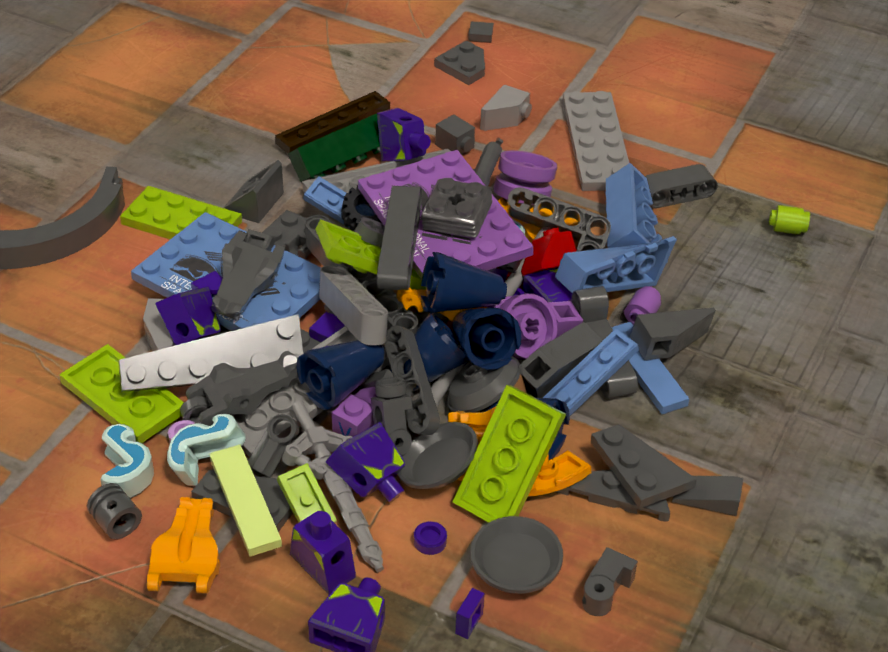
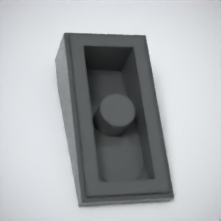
(714, 494)

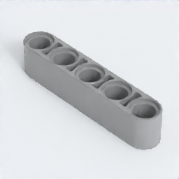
(353, 305)

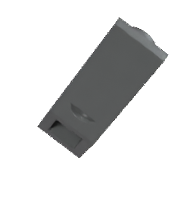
(669, 332)
(557, 358)

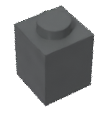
(455, 134)

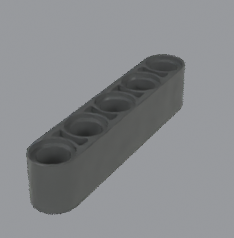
(399, 238)

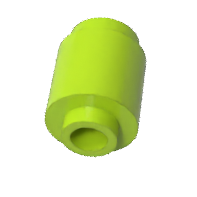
(789, 219)

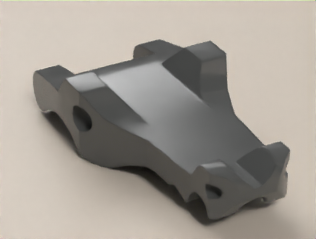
(244, 273)
(242, 389)

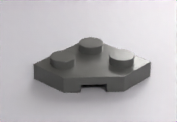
(463, 62)

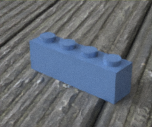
(629, 209)
(615, 267)

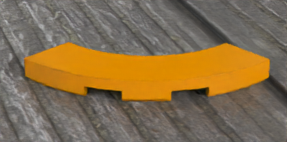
(558, 474)

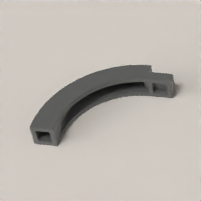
(69, 234)

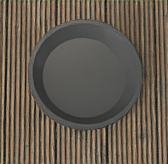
(479, 388)
(440, 457)
(516, 554)

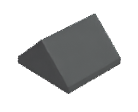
(258, 193)

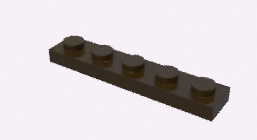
(332, 121)

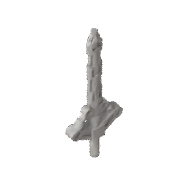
(322, 442)

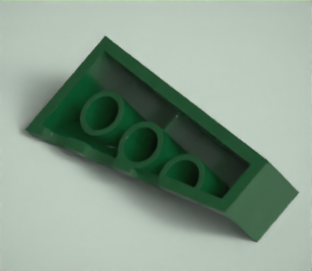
(336, 149)

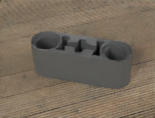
(681, 185)

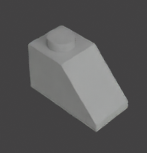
(505, 109)

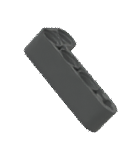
(561, 211)
(593, 308)

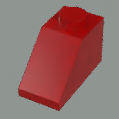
(548, 251)

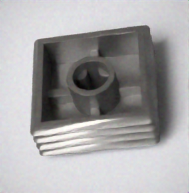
(457, 207)

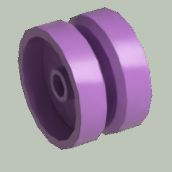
(524, 171)
(535, 321)

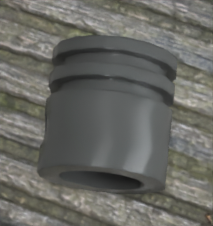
(110, 507)

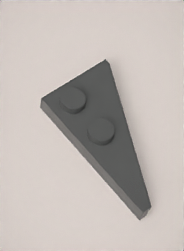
(607, 490)

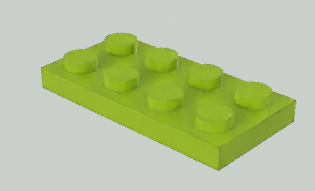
(169, 213)
(348, 247)
(98, 385)
(509, 456)

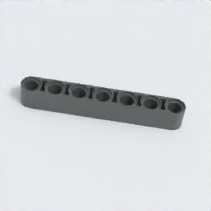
(396, 312)

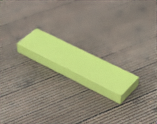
(245, 500)

